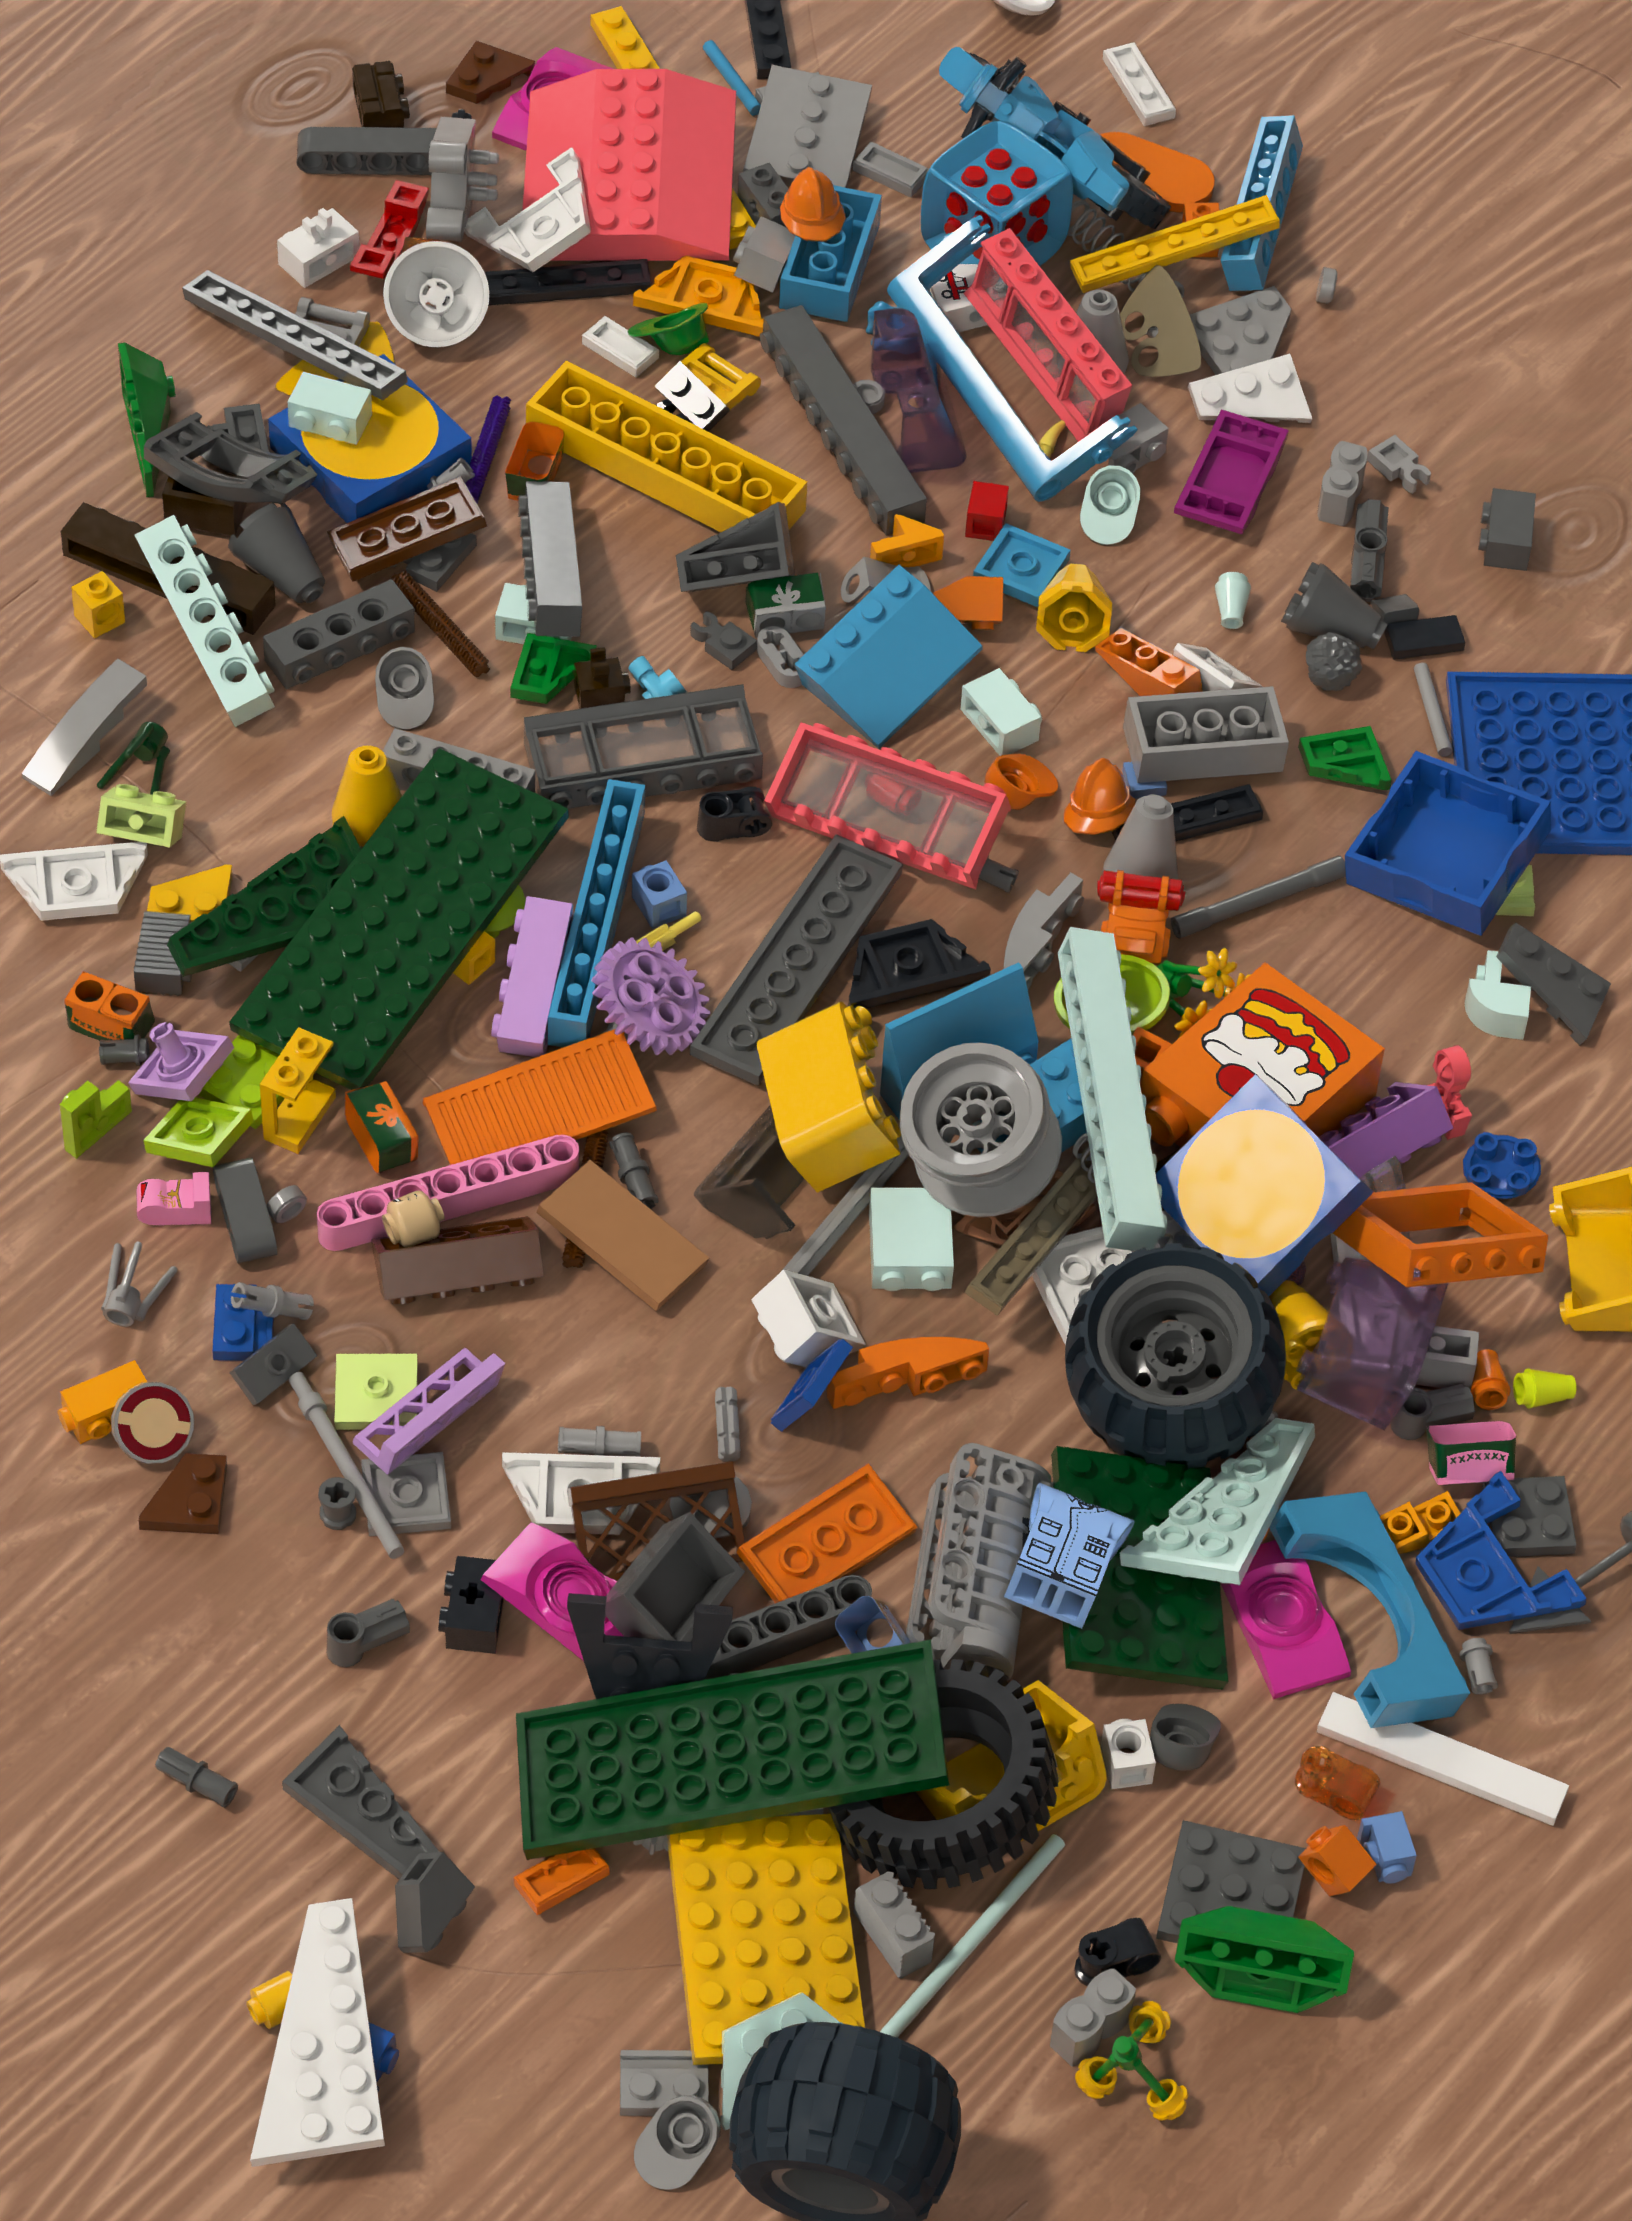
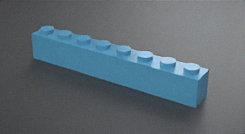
(596, 911)

